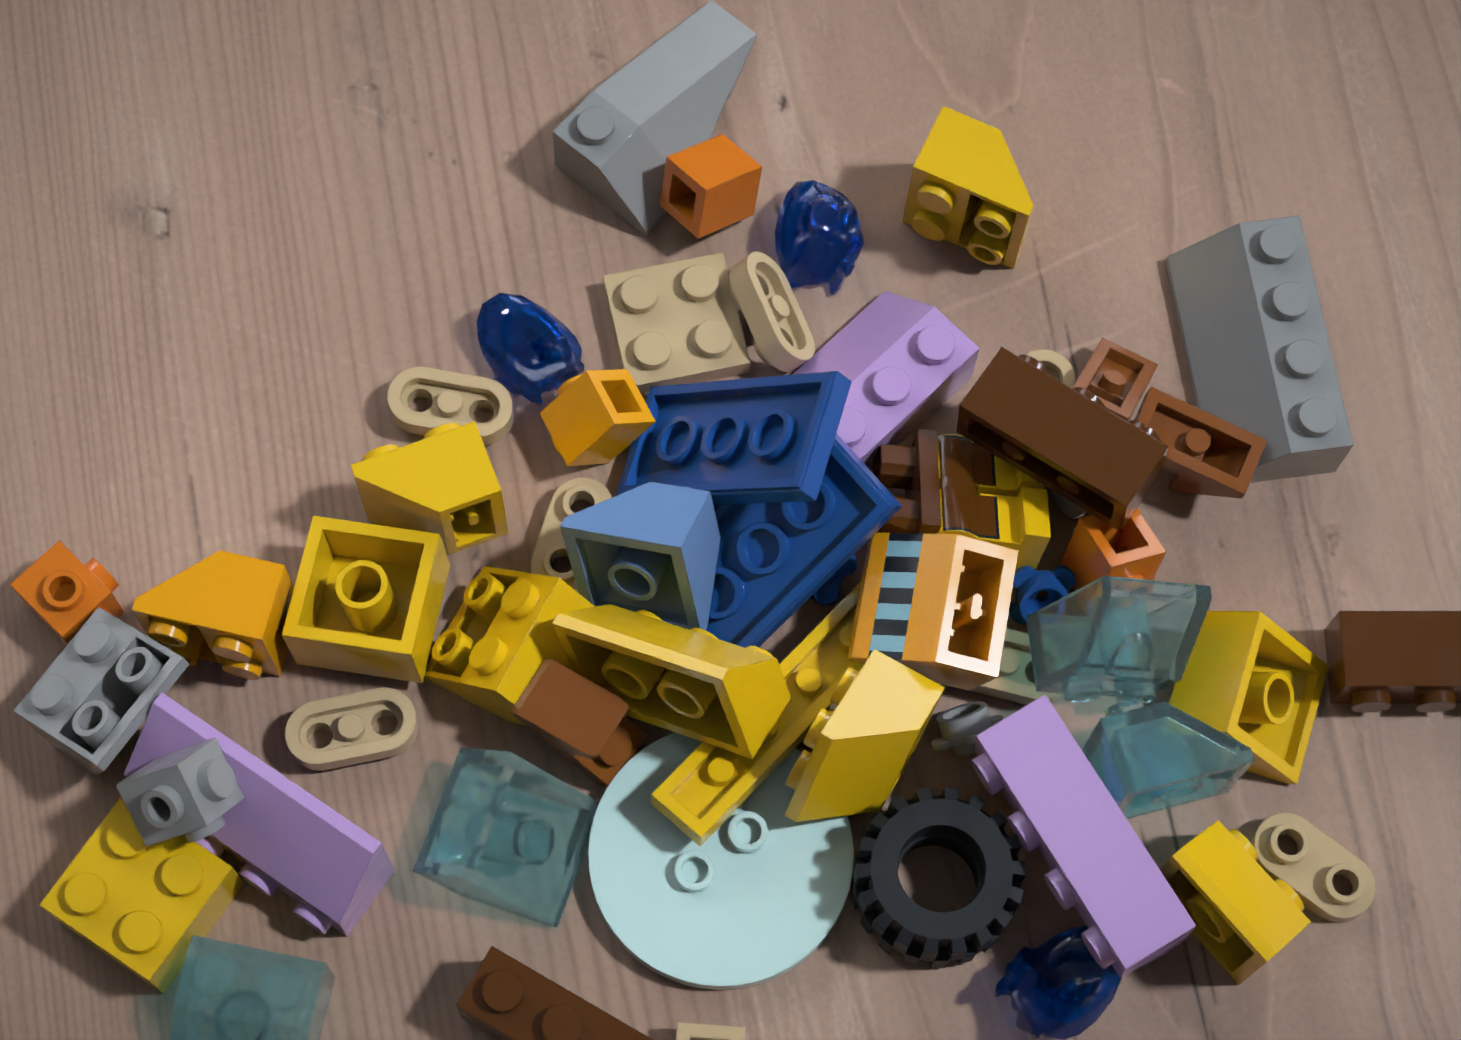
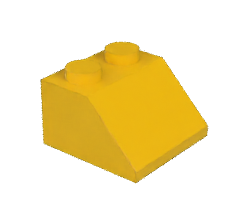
(1255, 688)
(1233, 901)

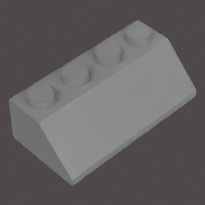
(1262, 344)

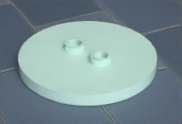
(722, 910)

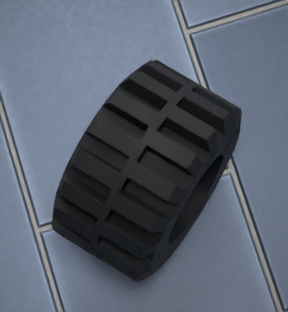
(970, 834)

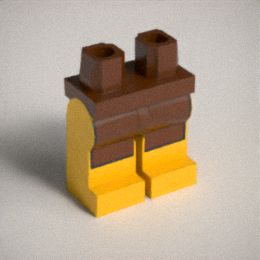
(964, 492)

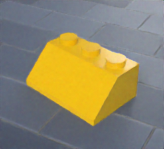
(677, 675)

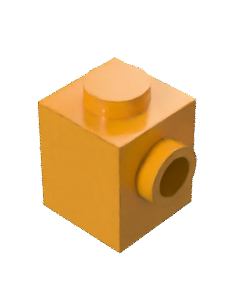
(596, 416)

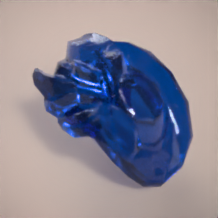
(817, 236)
(527, 346)
(1058, 987)

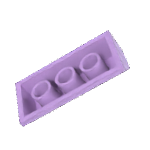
(901, 370)
(278, 828)
(1082, 837)

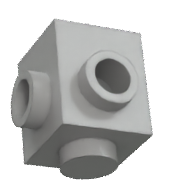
(195, 786)

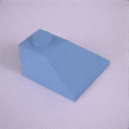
(648, 552)

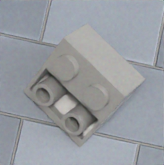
(100, 690)

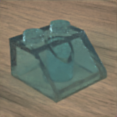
(1116, 638)
(1162, 757)
(507, 835)
(249, 994)

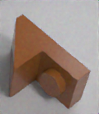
(1116, 377)
(1203, 449)
(579, 721)

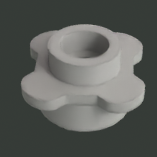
(962, 725)

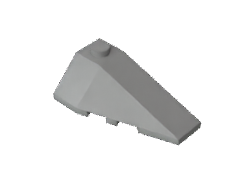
(652, 109)

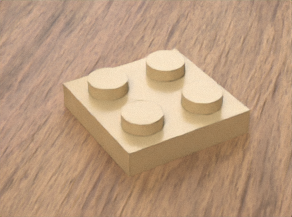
(677, 322)

